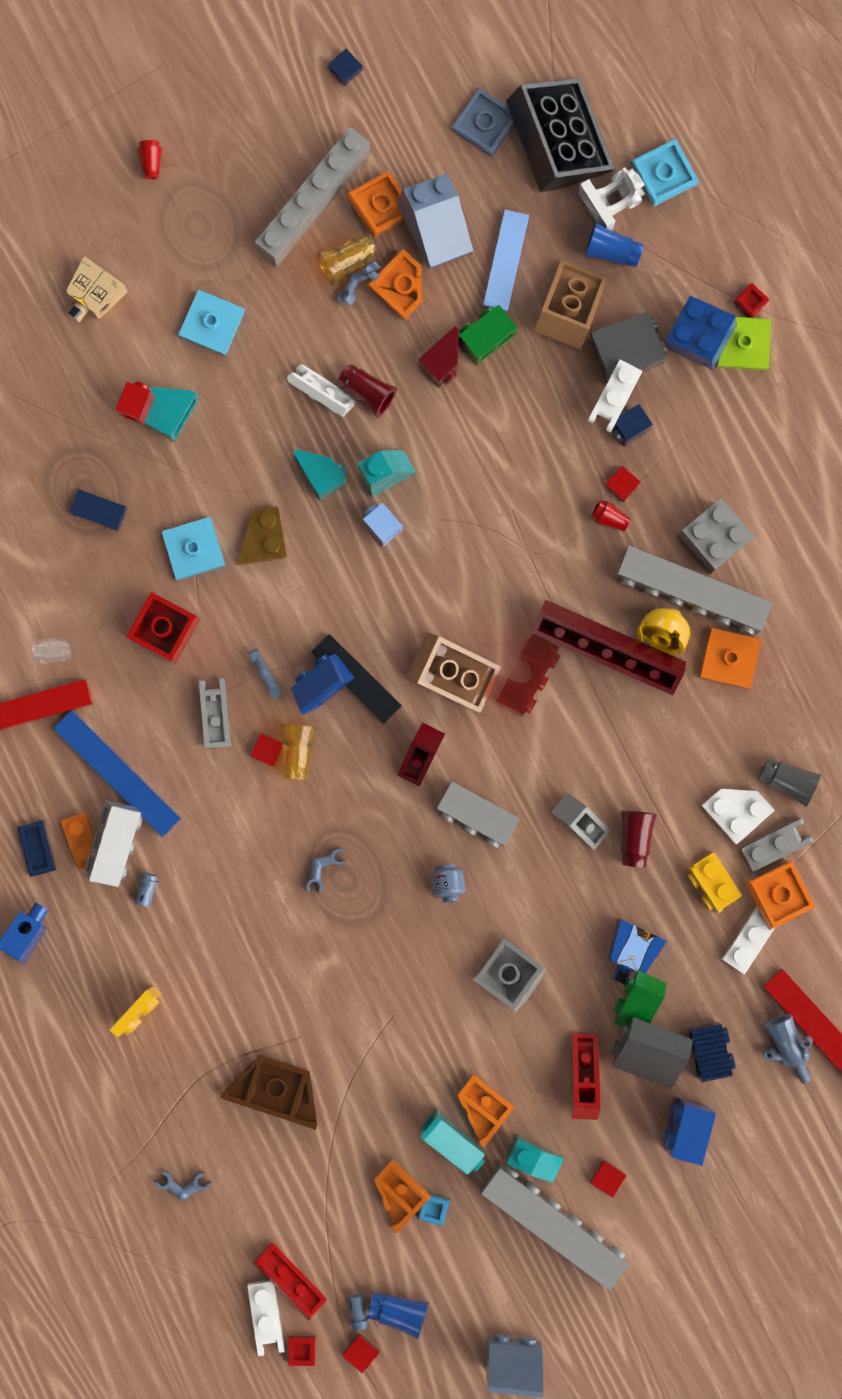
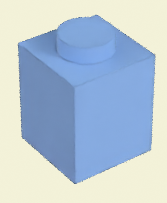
(382, 523)

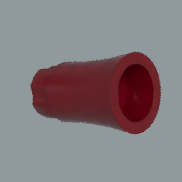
(367, 389)
(636, 837)

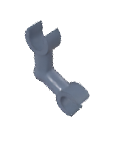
(354, 278)
(265, 674)
(318, 863)
(182, 1192)

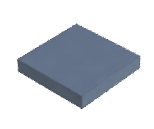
(484, 122)

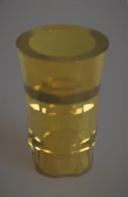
(346, 258)
(297, 750)

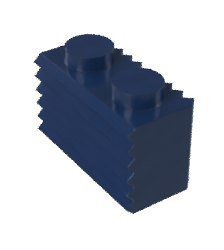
(711, 1051)

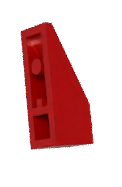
(585, 1077)

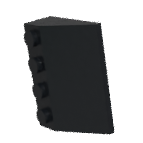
(559, 133)

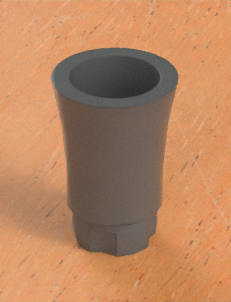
(790, 780)

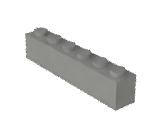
(313, 197)
(693, 590)
(554, 1226)

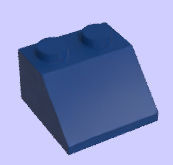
(321, 683)

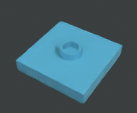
(665, 172)
(211, 322)
(193, 548)

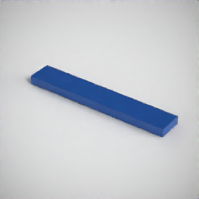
(117, 773)

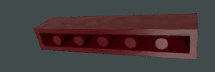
(609, 647)

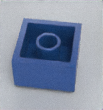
(701, 332)
(688, 1131)

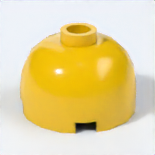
(665, 630)

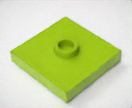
(748, 345)

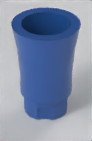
(613, 247)
(398, 1313)

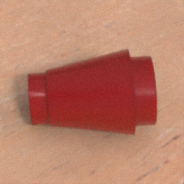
(150, 158)
(610, 516)

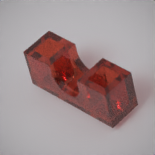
(519, 696)

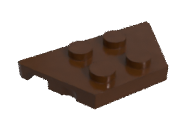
(275, 1090)

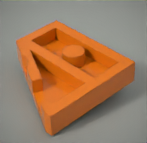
(484, 1108)
(400, 1194)

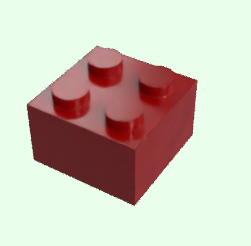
(163, 627)

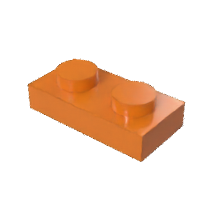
(79, 837)

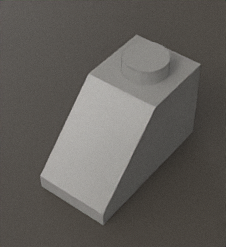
(581, 821)

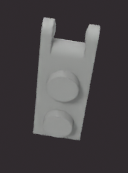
(215, 715)
(774, 846)

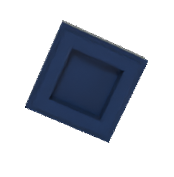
(345, 67)

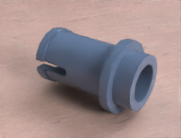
(146, 889)
(357, 1312)

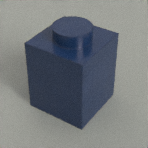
(631, 425)

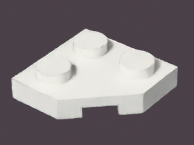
(737, 811)

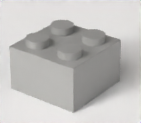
(715, 535)

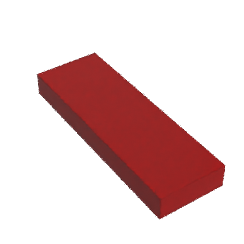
(290, 1281)

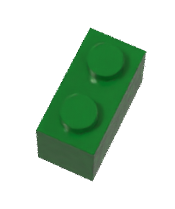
(487, 334)
(641, 999)

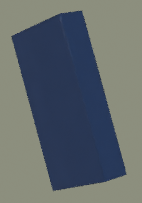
(98, 510)
(36, 848)

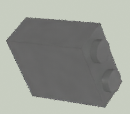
(631, 341)
(651, 1052)

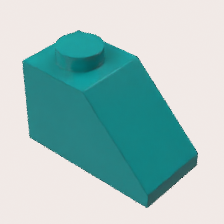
(321, 472)
(533, 1159)

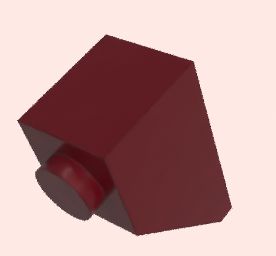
(442, 359)
(421, 754)

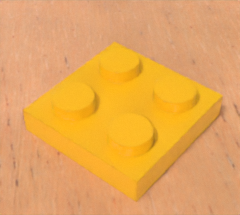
(130, 1019)

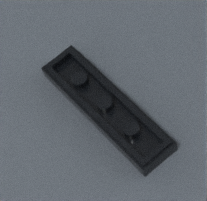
(363, 685)

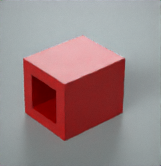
(135, 402)

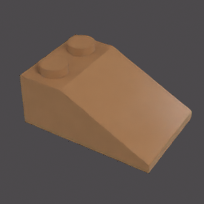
(570, 304)
(453, 672)

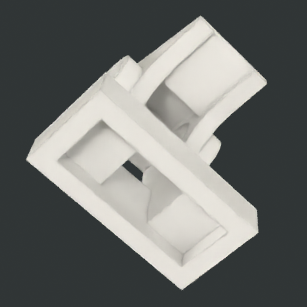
(628, 186)

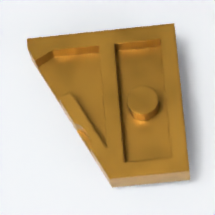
(263, 538)

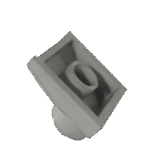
(510, 975)

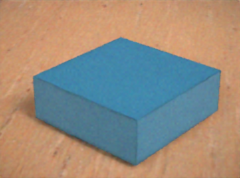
(434, 1210)

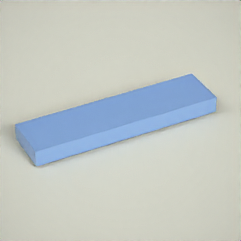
(506, 260)

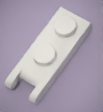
(322, 390)
(616, 393)
(748, 942)
(265, 1315)

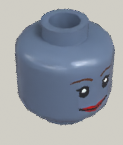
(447, 883)

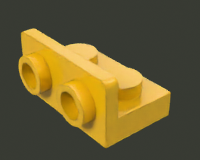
(713, 882)

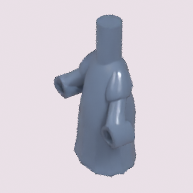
(792, 1050)

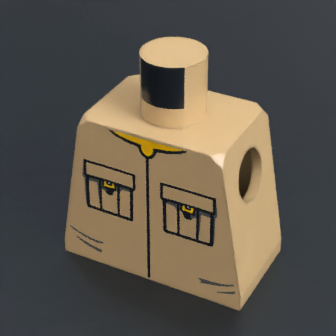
(93, 291)

